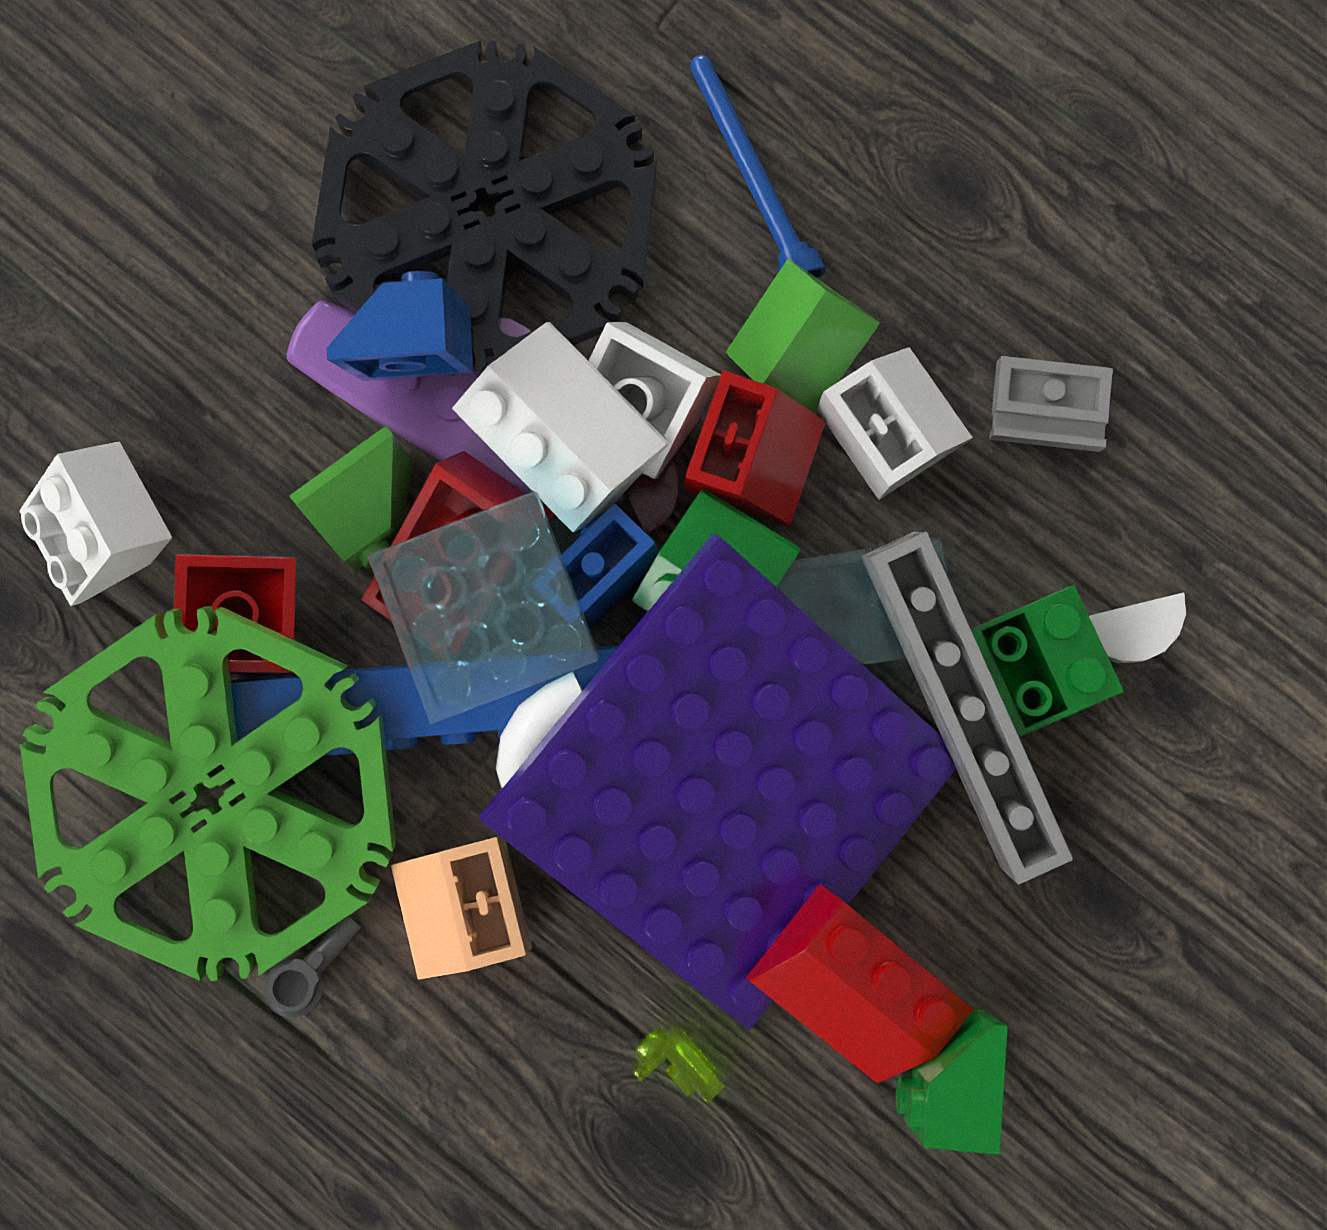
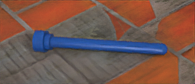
(753, 171)

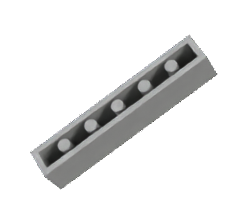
(967, 707)

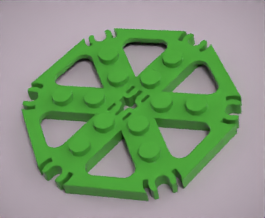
(200, 740)

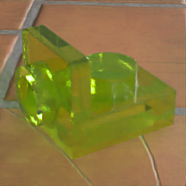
(689, 1066)

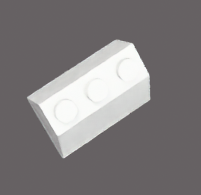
(560, 426)

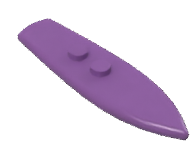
(410, 407)

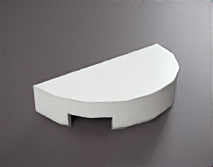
(1140, 629)

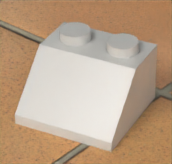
(656, 381)

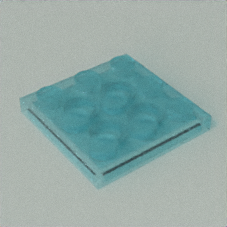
(483, 607)

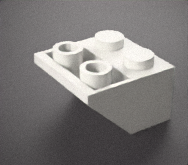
(892, 420)
(93, 521)

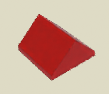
(247, 585)

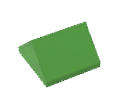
(801, 336)

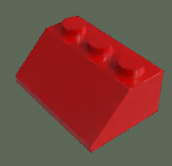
(858, 989)

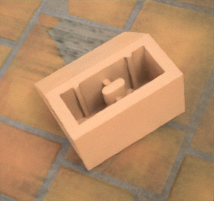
(461, 908)

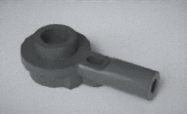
(297, 983)

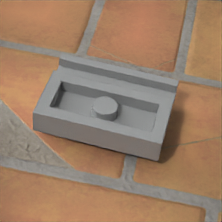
(1051, 403)

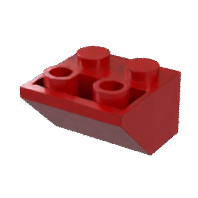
(755, 449)

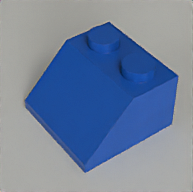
(407, 332)

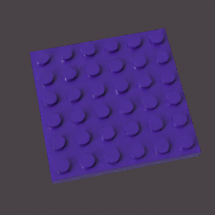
(721, 778)

